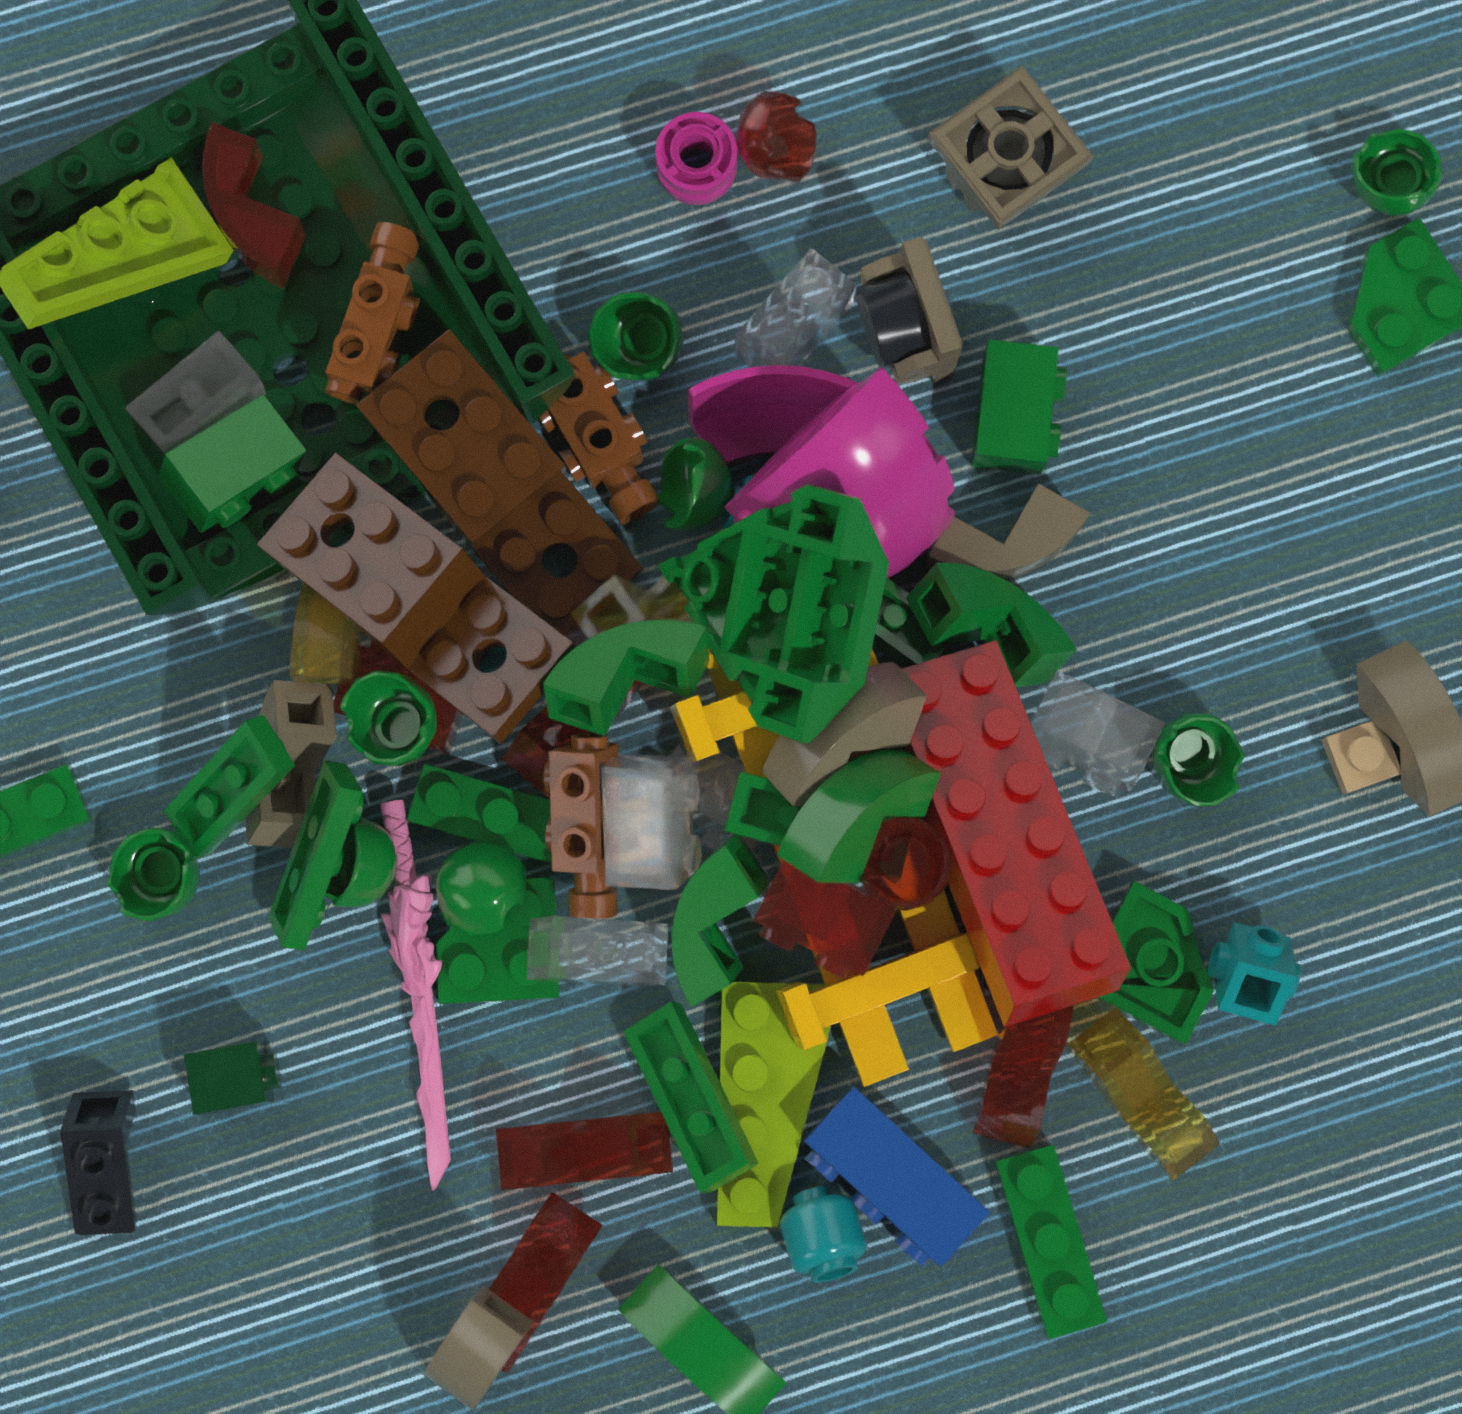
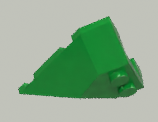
(790, 605)

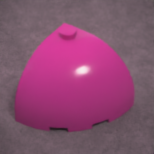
(869, 449)

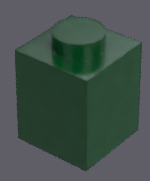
(232, 1077)

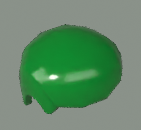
(1396, 172)
(635, 336)
(694, 484)
(389, 718)
(1198, 759)
(366, 867)
(153, 874)
(479, 887)

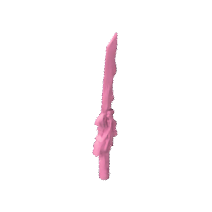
(415, 957)

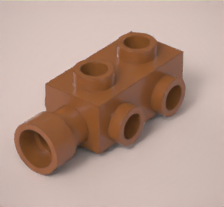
(375, 317)
(611, 466)
(576, 820)

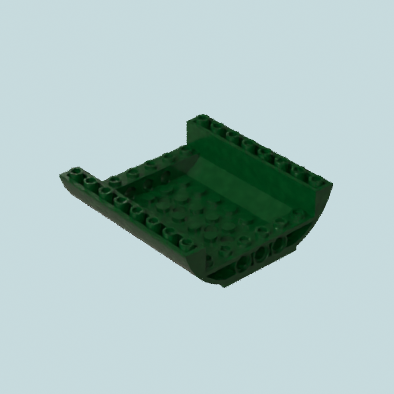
(340, 155)

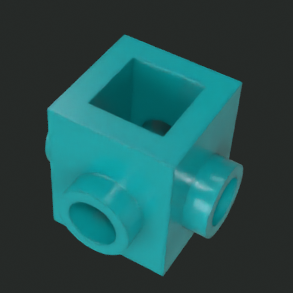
(1254, 972)

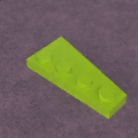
(127, 246)
(770, 1094)

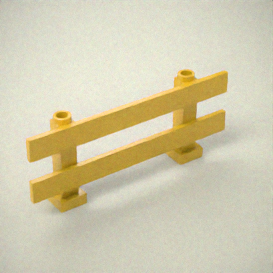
(941, 954)

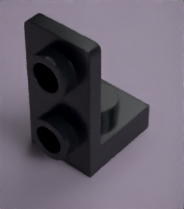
(98, 1161)

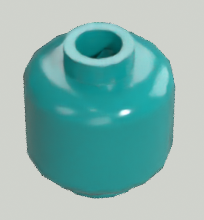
(823, 1235)

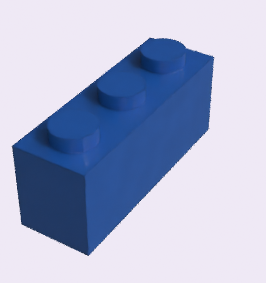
(894, 1179)

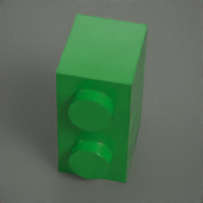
(1017, 407)
(232, 465)

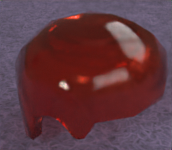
(775, 138)
(907, 864)

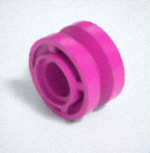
(689, 133)

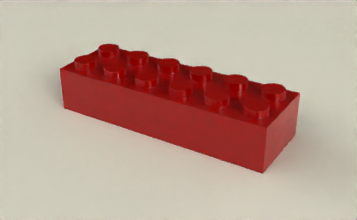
(1010, 842)

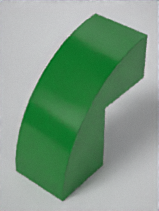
(972, 604)
(598, 673)
(843, 816)
(718, 888)
(701, 1345)

